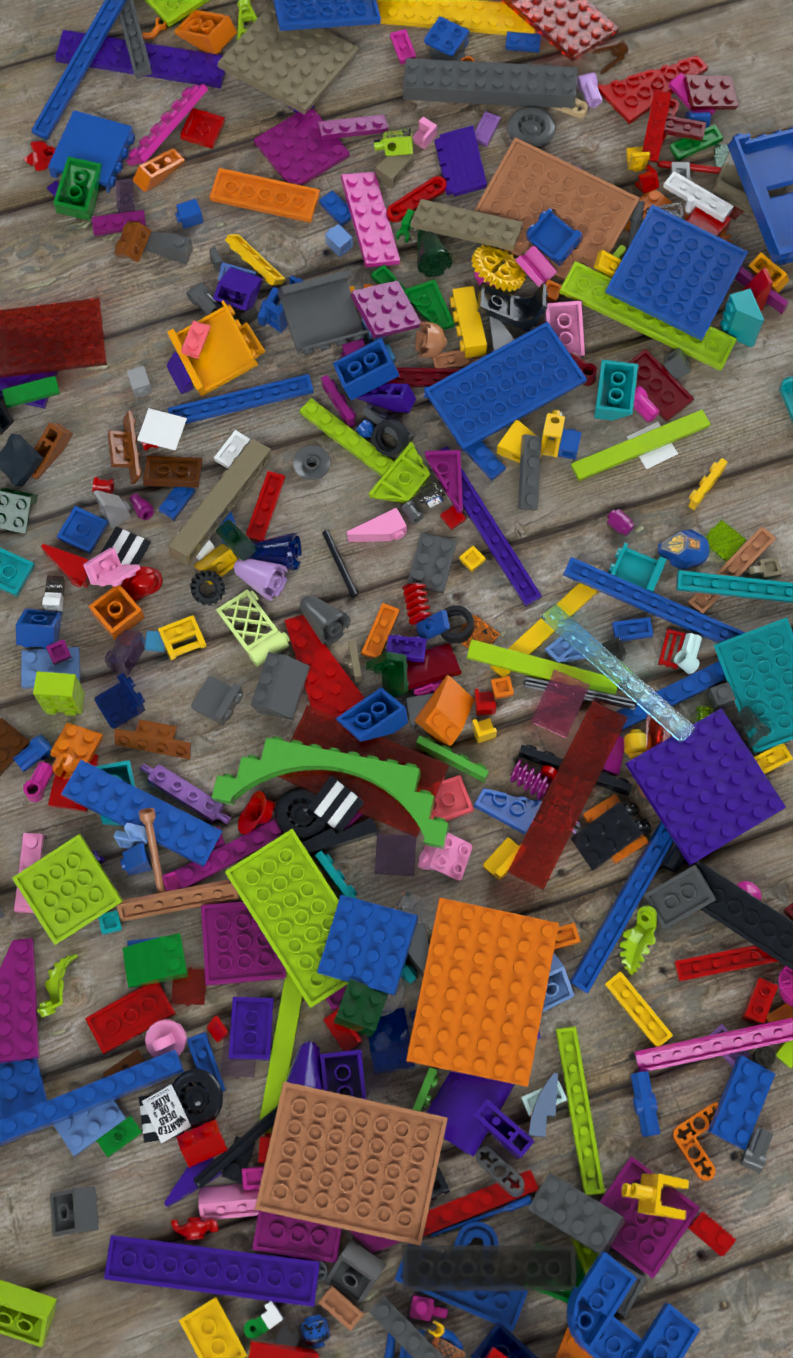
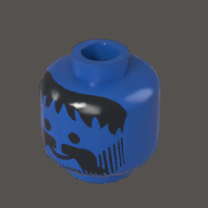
(315, 1331)

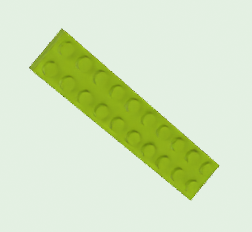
(590, 287)

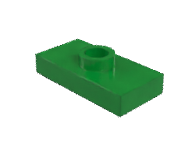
(119, 1136)

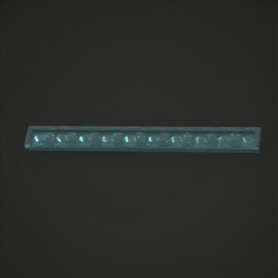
(618, 673)

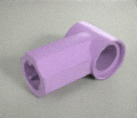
(588, 86)

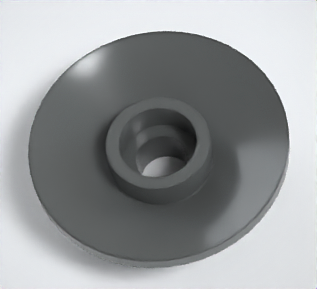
(311, 455)

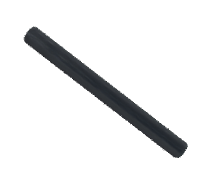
(592, 695)
(235, 1149)

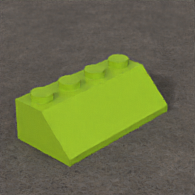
(25, 1313)

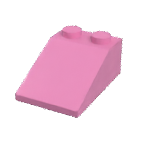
(568, 324)

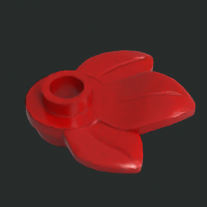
(40, 155)

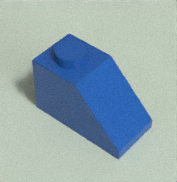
(136, 860)

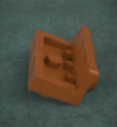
(132, 241)

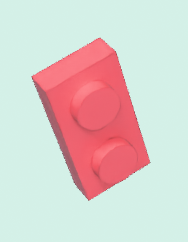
(195, 339)

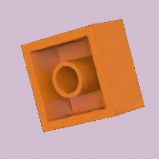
(116, 611)

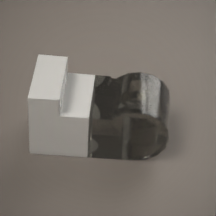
(54, 593)

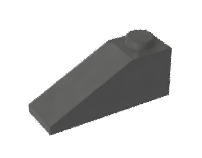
(170, 246)

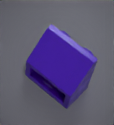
(238, 289)

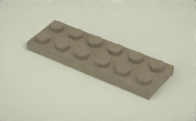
(467, 224)

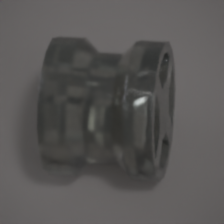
(768, 1056)

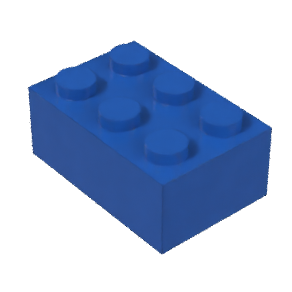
(366, 369)

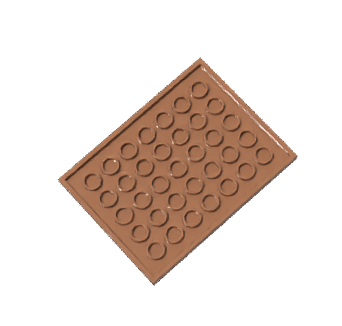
(535, 181)
(351, 1163)

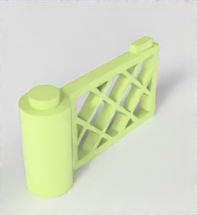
(271, 642)

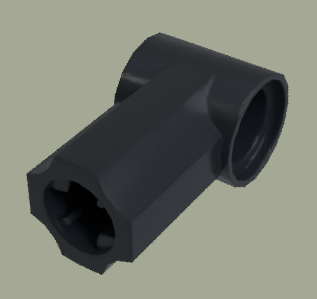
(673, 859)

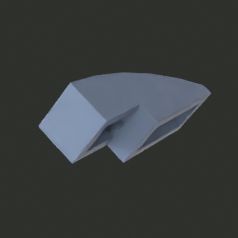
(543, 1108)

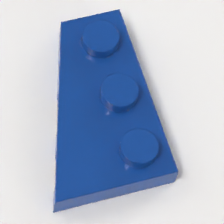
(510, 810)

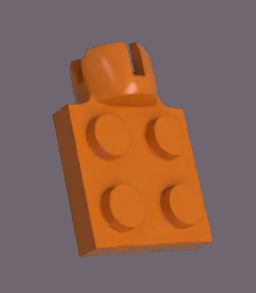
(72, 746)

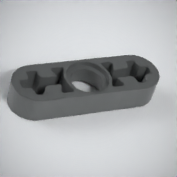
(485, 1165)

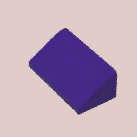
(179, 374)

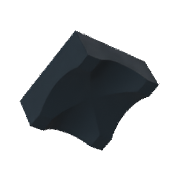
(19, 460)

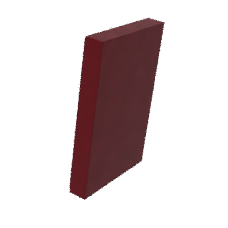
(436, 666)

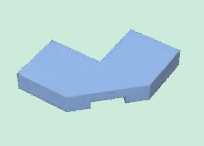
(134, 835)

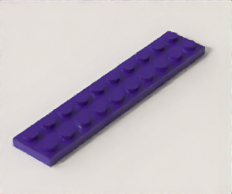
(165, 61)
(212, 1270)

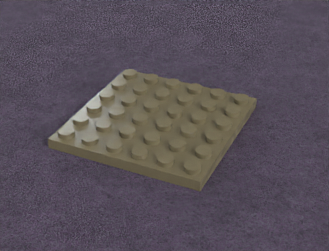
(290, 63)

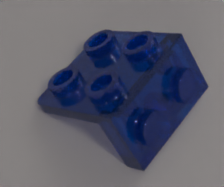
(120, 702)

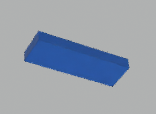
(204, 1057)

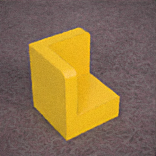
(483, 730)

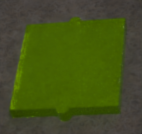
(724, 540)

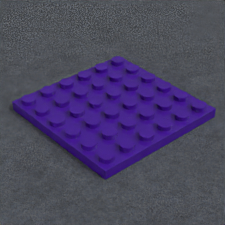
(705, 787)

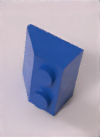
(38, 628)

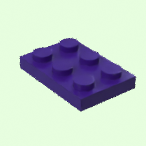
(251, 1028)

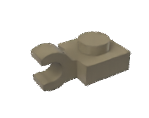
(767, 568)

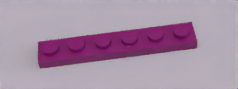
(229, 854)

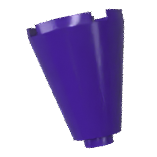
(307, 1067)

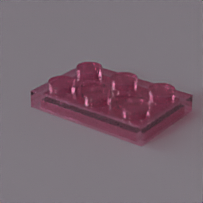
(560, 703)

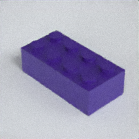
(343, 1073)

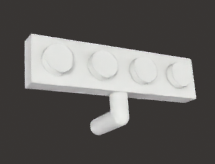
(697, 197)

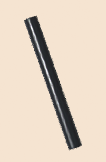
(340, 564)

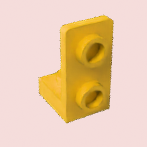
(636, 158)

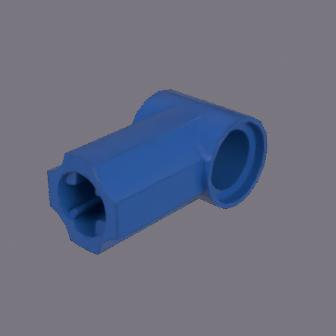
(38, 749)

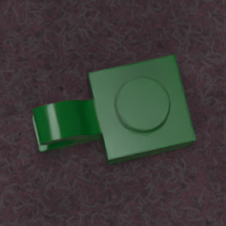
(406, 226)

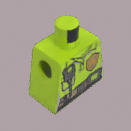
(402, 139)

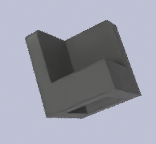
(677, 363)

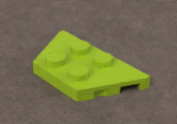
(402, 478)

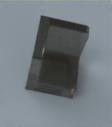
(616, 648)

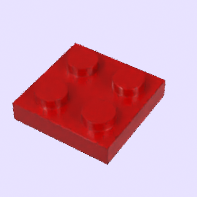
(202, 128)

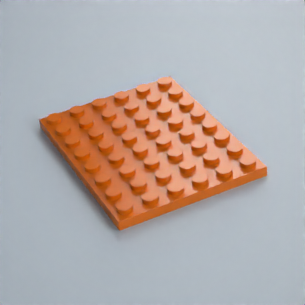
(482, 992)

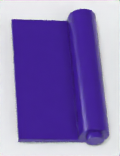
(459, 1100)

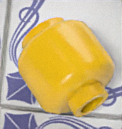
(634, 743)

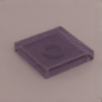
(395, 855)

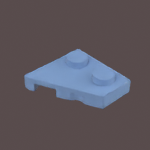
(563, 652)

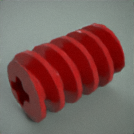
(415, 602)

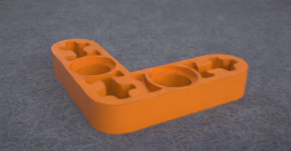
(691, 1141)

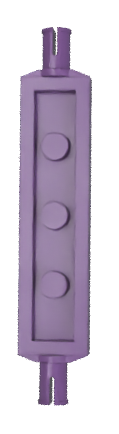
(185, 793)

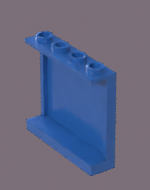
(94, 141)

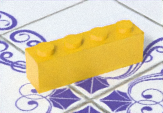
(468, 321)

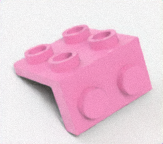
(107, 569)
(448, 861)

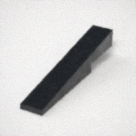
(329, 840)

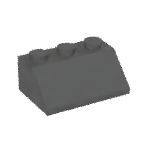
(280, 686)

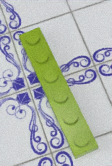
(346, 437)

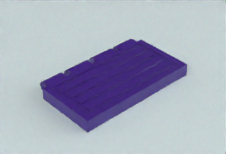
(460, 161)

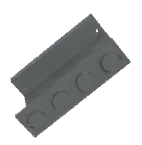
(321, 313)

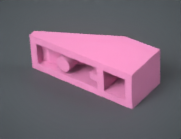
(382, 528)

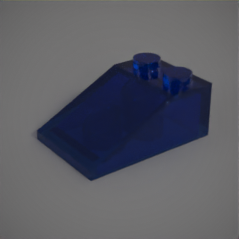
(390, 1044)

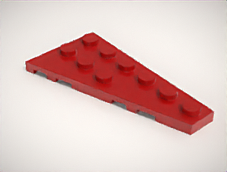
(635, 94)
(327, 683)

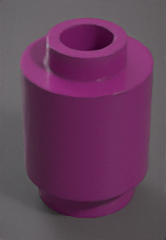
(620, 522)

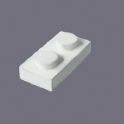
(231, 449)

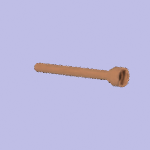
(147, 817)

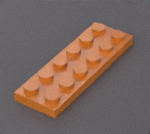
(265, 195)

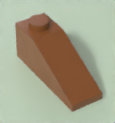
(51, 446)

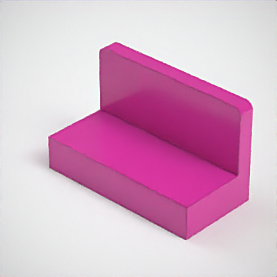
(536, 266)

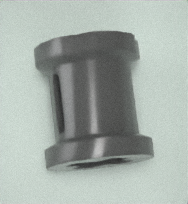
(412, 512)

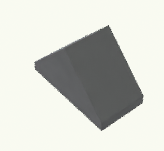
(414, 706)

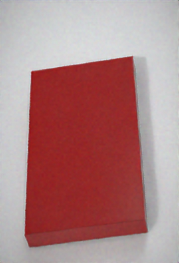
(129, 1016)

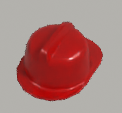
(144, 583)
(257, 812)

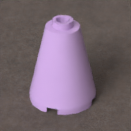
(262, 576)

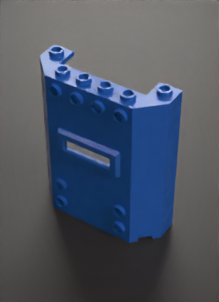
(765, 166)

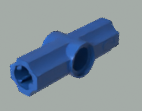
(645, 1104)

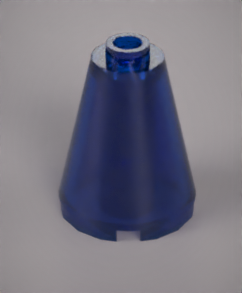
(280, 550)

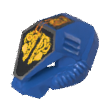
(685, 549)

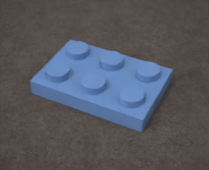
(41, 661)
(89, 1126)

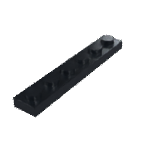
(544, 758)

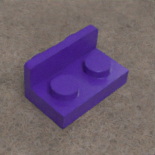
(412, 647)

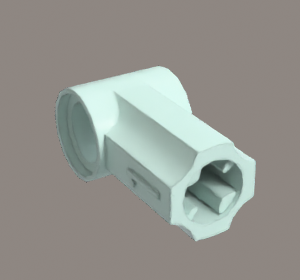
(687, 656)

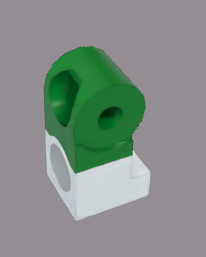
(256, 1327)

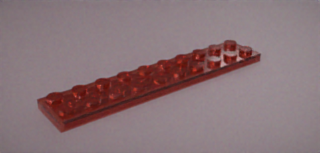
(567, 795)

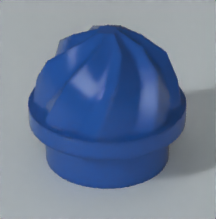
(365, 429)

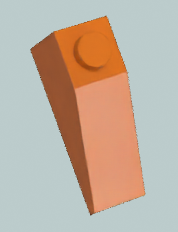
(157, 169)

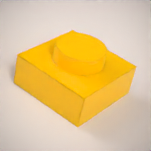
(472, 559)

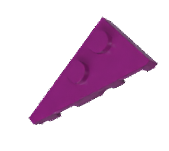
(448, 471)

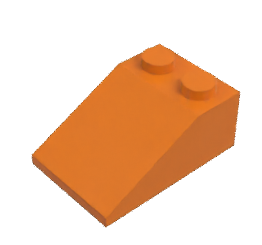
(207, 31)
(446, 712)

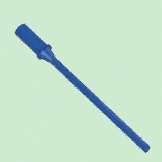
(508, 1207)

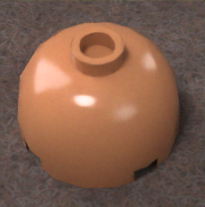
(430, 340)

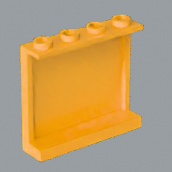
(223, 354)

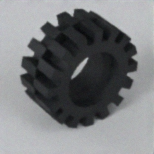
(215, 595)

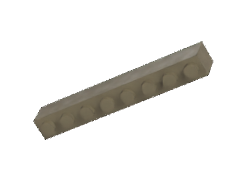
(219, 502)

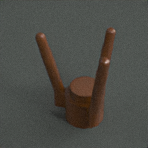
(617, 49)

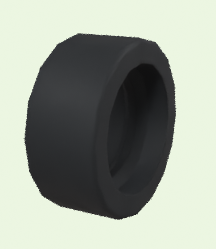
(401, 432)
(467, 633)

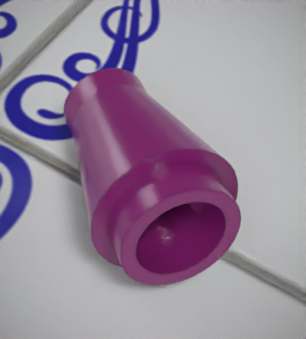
(142, 508)

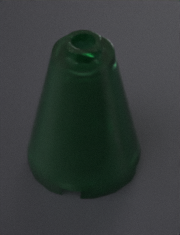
(431, 254)

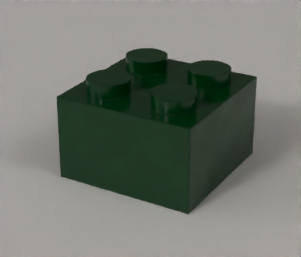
(360, 1008)

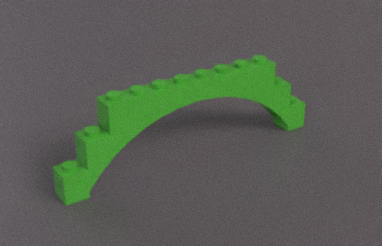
(287, 757)

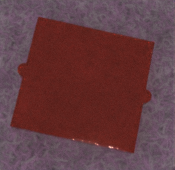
(190, 989)

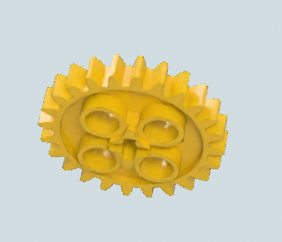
(488, 259)

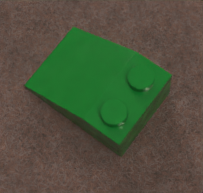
(78, 188)
(155, 961)

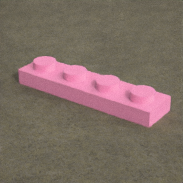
(30, 853)

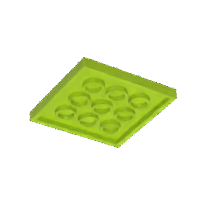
(67, 889)

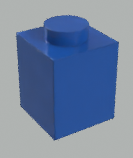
(189, 213)
(569, 444)

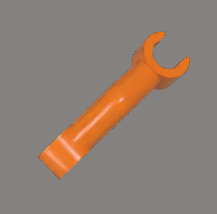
(158, 27)

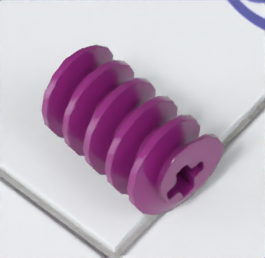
(530, 780)

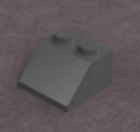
(74, 1211)
(355, 1272)

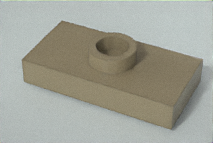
(353, 661)

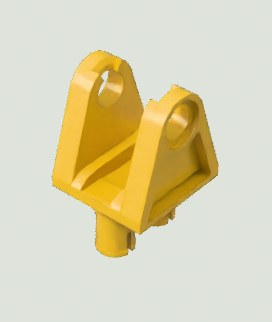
(649, 1194)

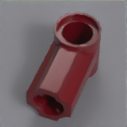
(585, 368)

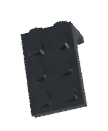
(512, 309)
(611, 833)

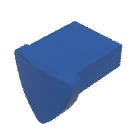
(702, 117)

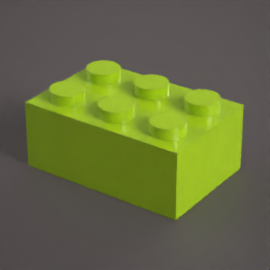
(59, 693)

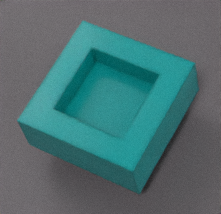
(110, 922)

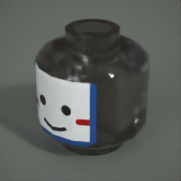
(431, 494)

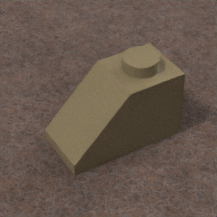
(393, 169)

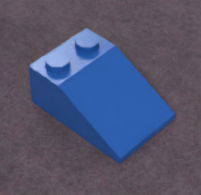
(374, 716)

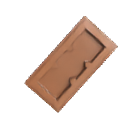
(341, 1308)

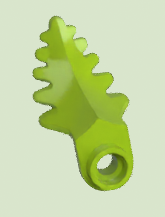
(638, 939)
(55, 986)

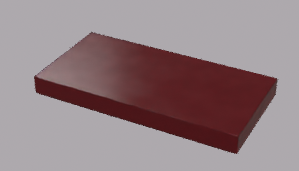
(660, 386)

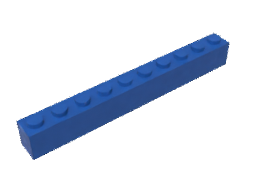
(90, 1096)

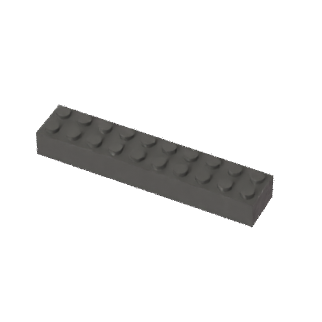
(490, 83)

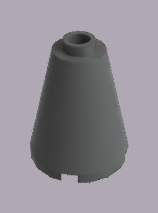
(324, 619)

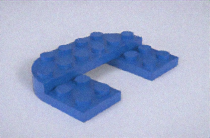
(603, 1336)

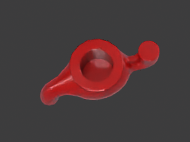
(195, 1229)

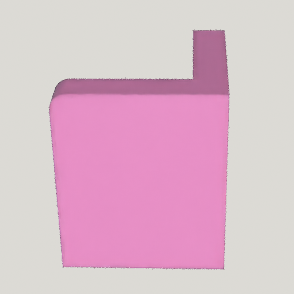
(425, 134)

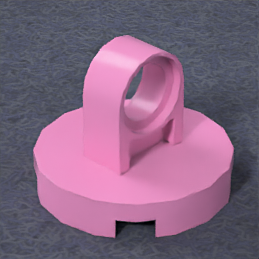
(165, 1037)

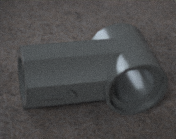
(201, 296)
(754, 1155)

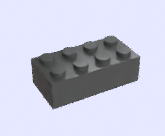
(576, 1214)

